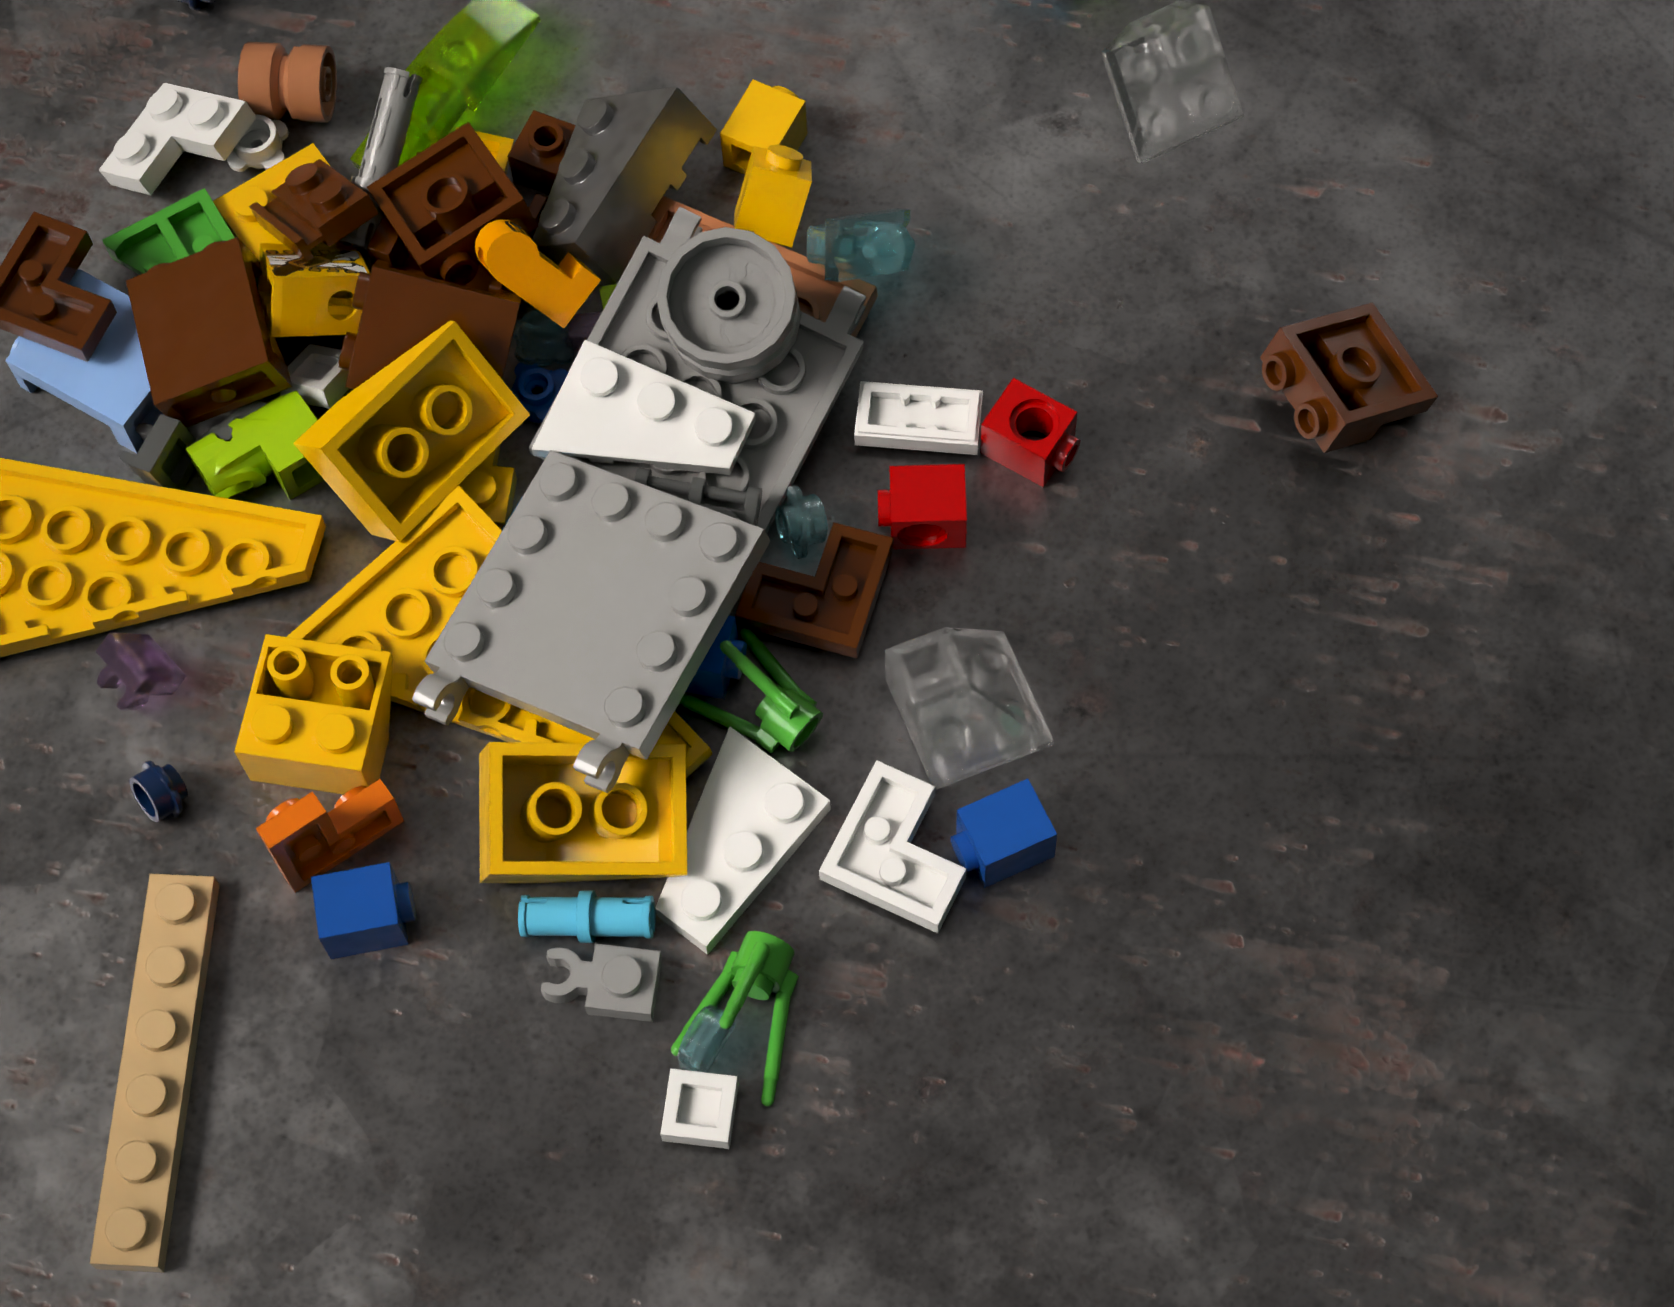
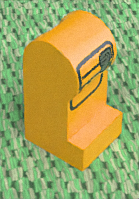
(519, 266)

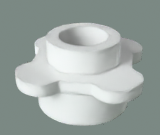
(265, 133)

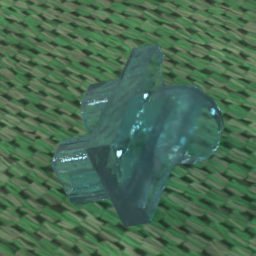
(862, 244)

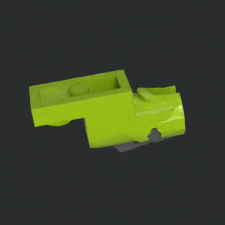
(255, 444)

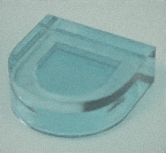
(703, 1040)

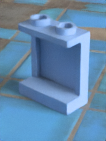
(109, 385)

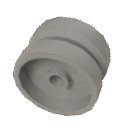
(713, 273)

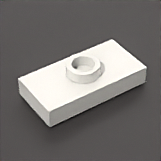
(918, 418)

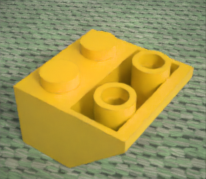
(316, 715)

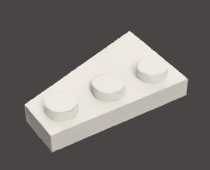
(639, 415)
(738, 840)

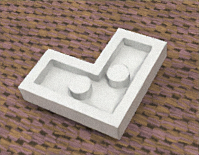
(173, 123)
(876, 853)

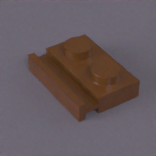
(314, 208)

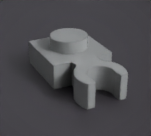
(616, 982)

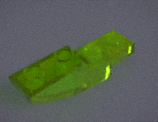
(461, 68)

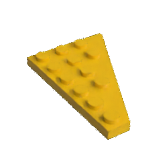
(120, 552)
(406, 602)

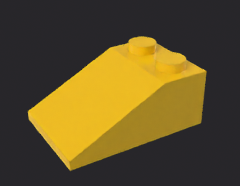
(412, 432)
(554, 828)

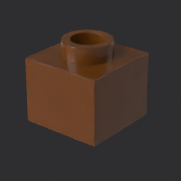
(539, 151)

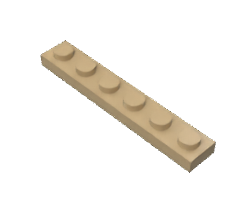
(155, 1074)

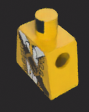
(309, 295)

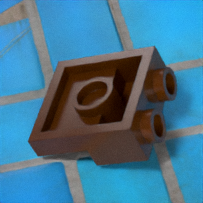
(445, 200)
(1345, 376)

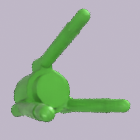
(786, 710)
(755, 972)

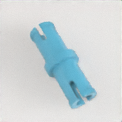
(587, 916)

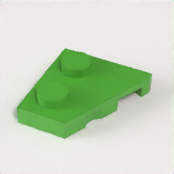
(169, 234)

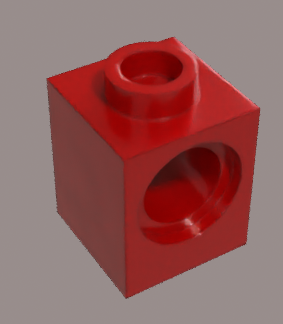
(1025, 410)
(925, 506)

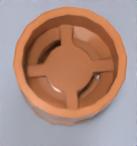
(297, 82)

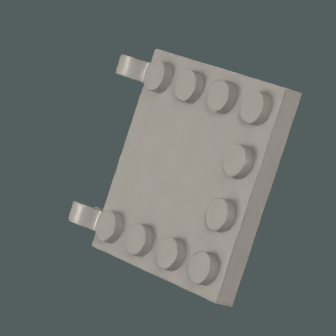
(787, 401)
(594, 610)

